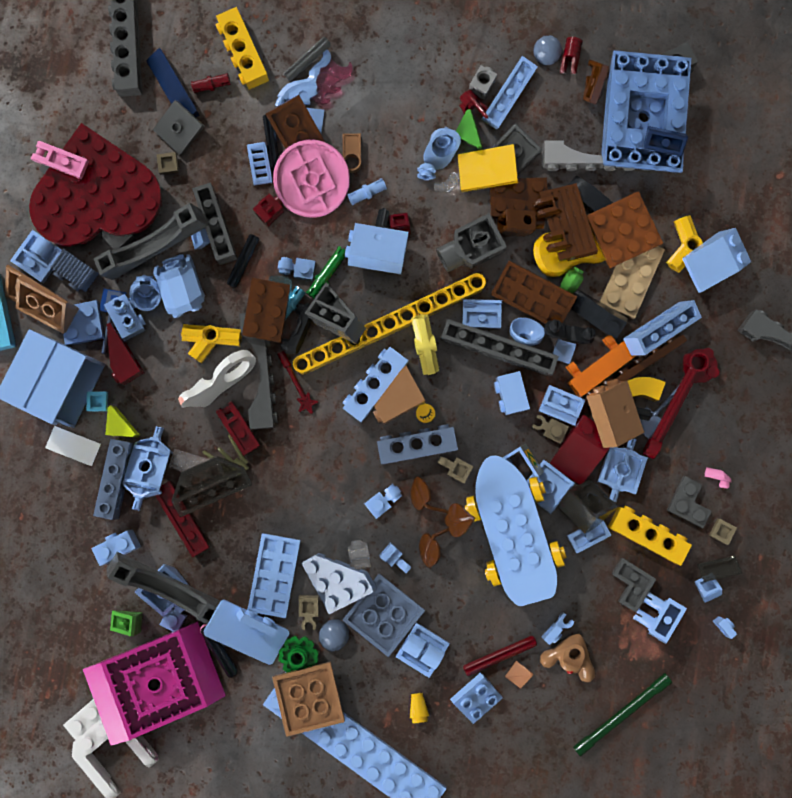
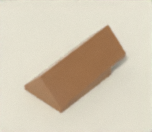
(38, 300)

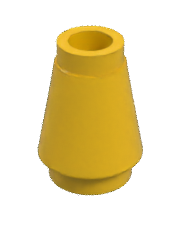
(418, 708)

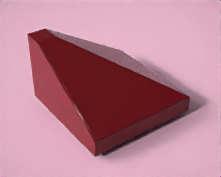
(400, 222)

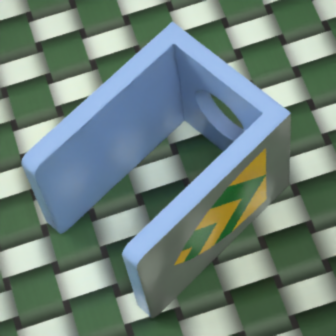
(529, 458)

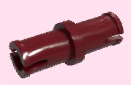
(210, 83)

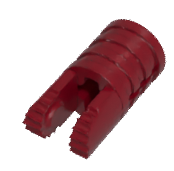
(572, 54)

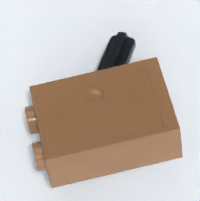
(616, 413)

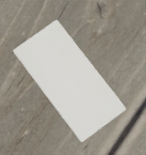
(73, 446)

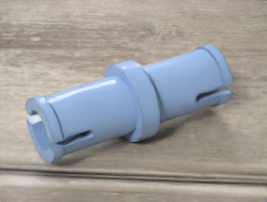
(367, 191)

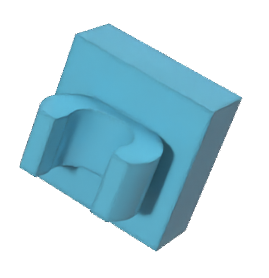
(97, 401)

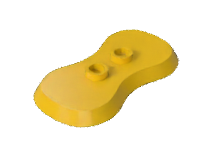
(549, 262)

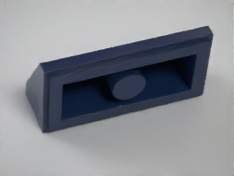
(665, 141)

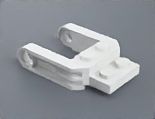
(89, 735)

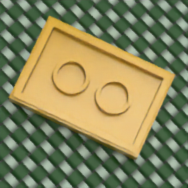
(488, 168)

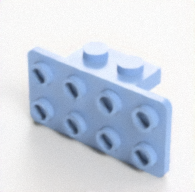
(246, 632)

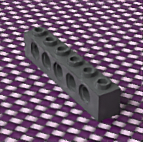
(131, 84)
(499, 348)

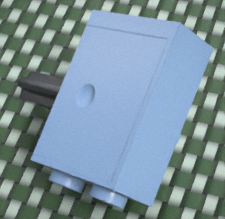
(377, 246)

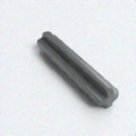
(306, 59)

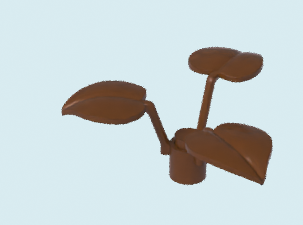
(457, 520)

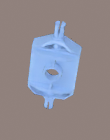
(149, 482)

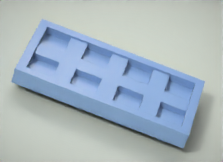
(274, 575)

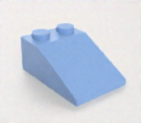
(716, 259)

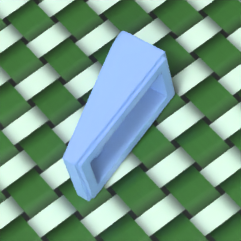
(257, 147)

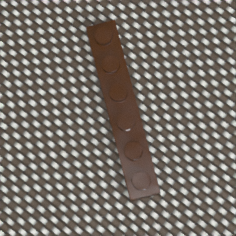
(642, 362)

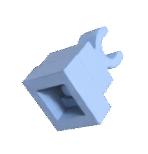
(392, 555)

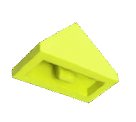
(118, 424)

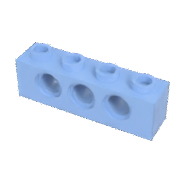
(662, 328)
(361, 411)

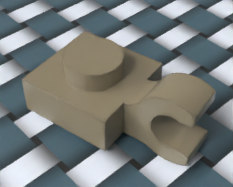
(457, 469)

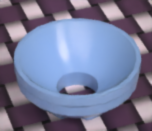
(526, 328)

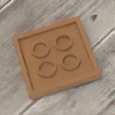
(308, 699)

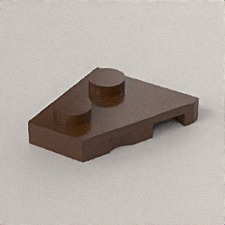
(595, 82)

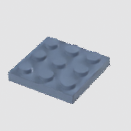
(384, 615)

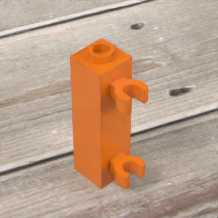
(600, 369)

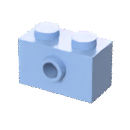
(122, 543)

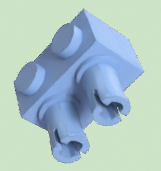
(124, 317)
(668, 619)

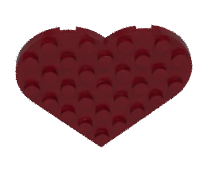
(112, 196)

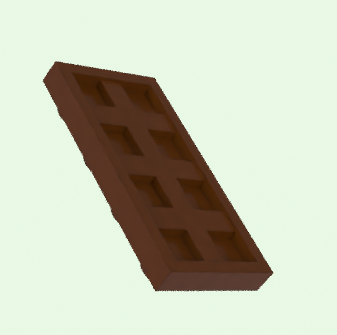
(533, 294)

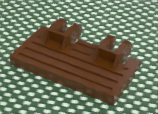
(568, 223)

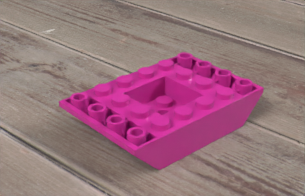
(122, 688)

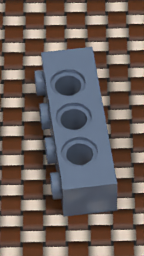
(448, 444)
(111, 487)

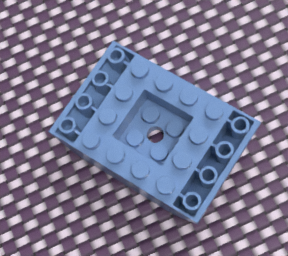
(648, 86)

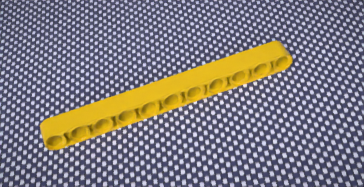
(396, 316)

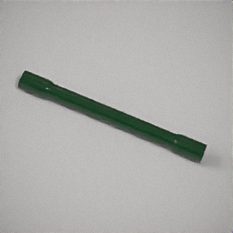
(590, 740)

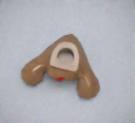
(572, 656)

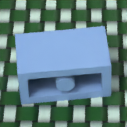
(511, 393)

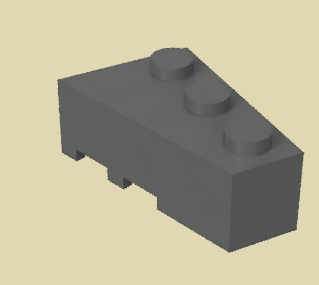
(334, 315)

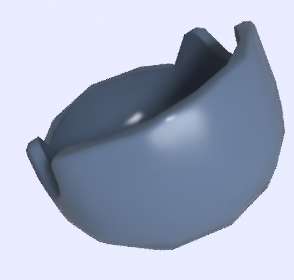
(547, 50)
(334, 635)

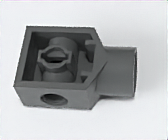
(472, 244)

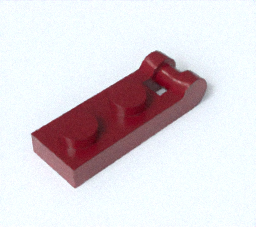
(238, 428)

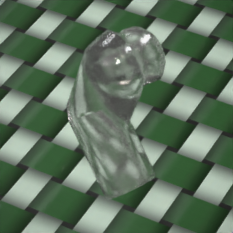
(449, 185)

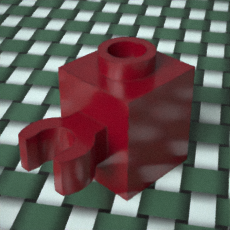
(269, 209)

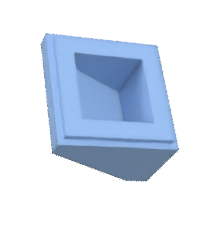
(564, 350)
(708, 590)

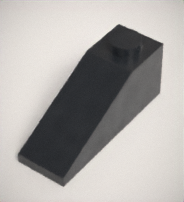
(599, 314)

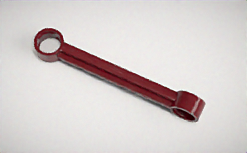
(655, 442)

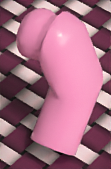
(724, 479)

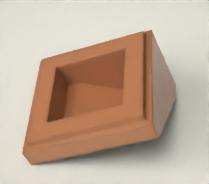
(519, 674)

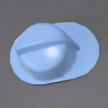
(442, 147)

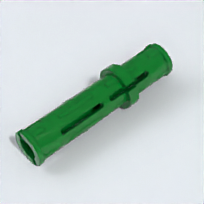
(326, 272)

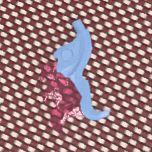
(318, 84)

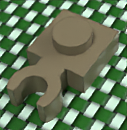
(553, 430)
(309, 609)

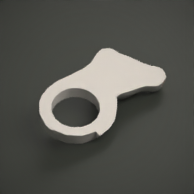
(208, 390)

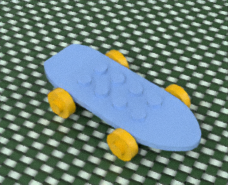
(515, 532)

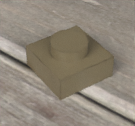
(167, 163)
(722, 531)

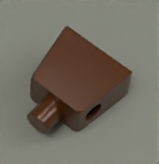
(518, 223)

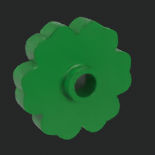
(295, 645)

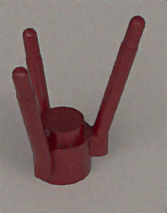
(471, 101)

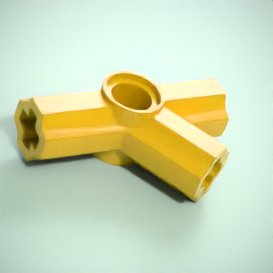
(686, 233)
(203, 345)

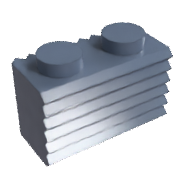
(74, 270)

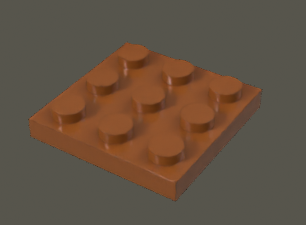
(624, 230)

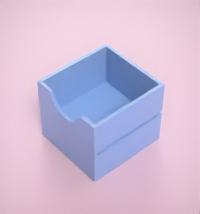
(50, 380)

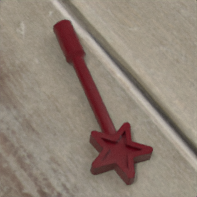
(305, 401)

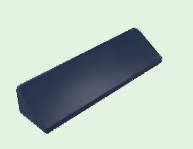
(169, 81)

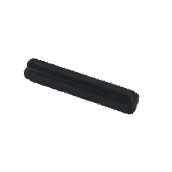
(271, 142)
(242, 260)
(221, 655)

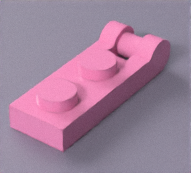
(60, 160)

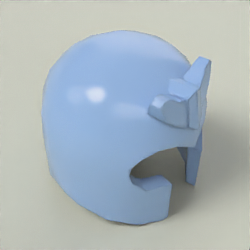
(145, 293)

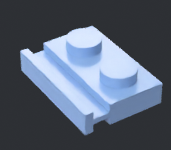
(482, 313)
(561, 405)

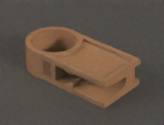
(352, 148)

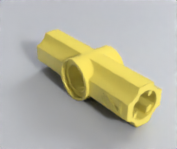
(425, 344)

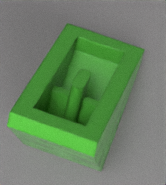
(468, 130)
(126, 622)

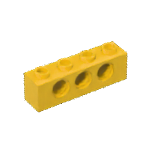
(231, 21)
(675, 553)

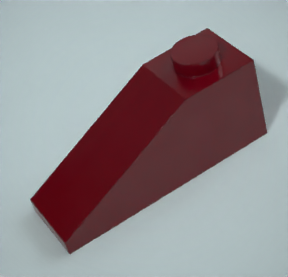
(122, 360)

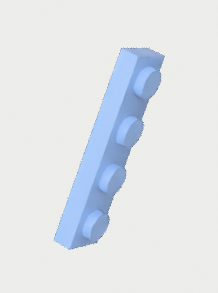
(509, 92)

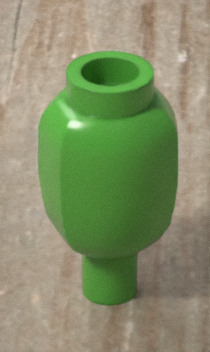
(572, 279)

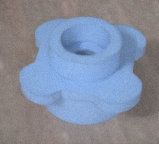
(426, 171)

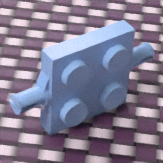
(622, 469)

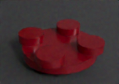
(698, 363)

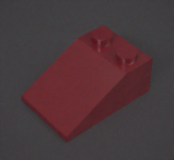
(579, 451)

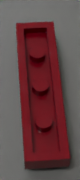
(186, 525)

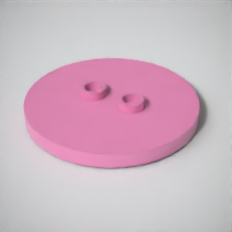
(311, 178)

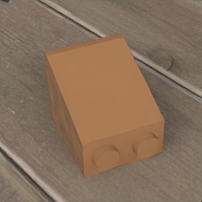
(398, 398)

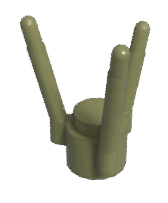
(242, 461)

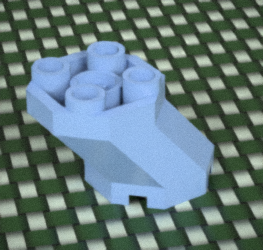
(179, 285)

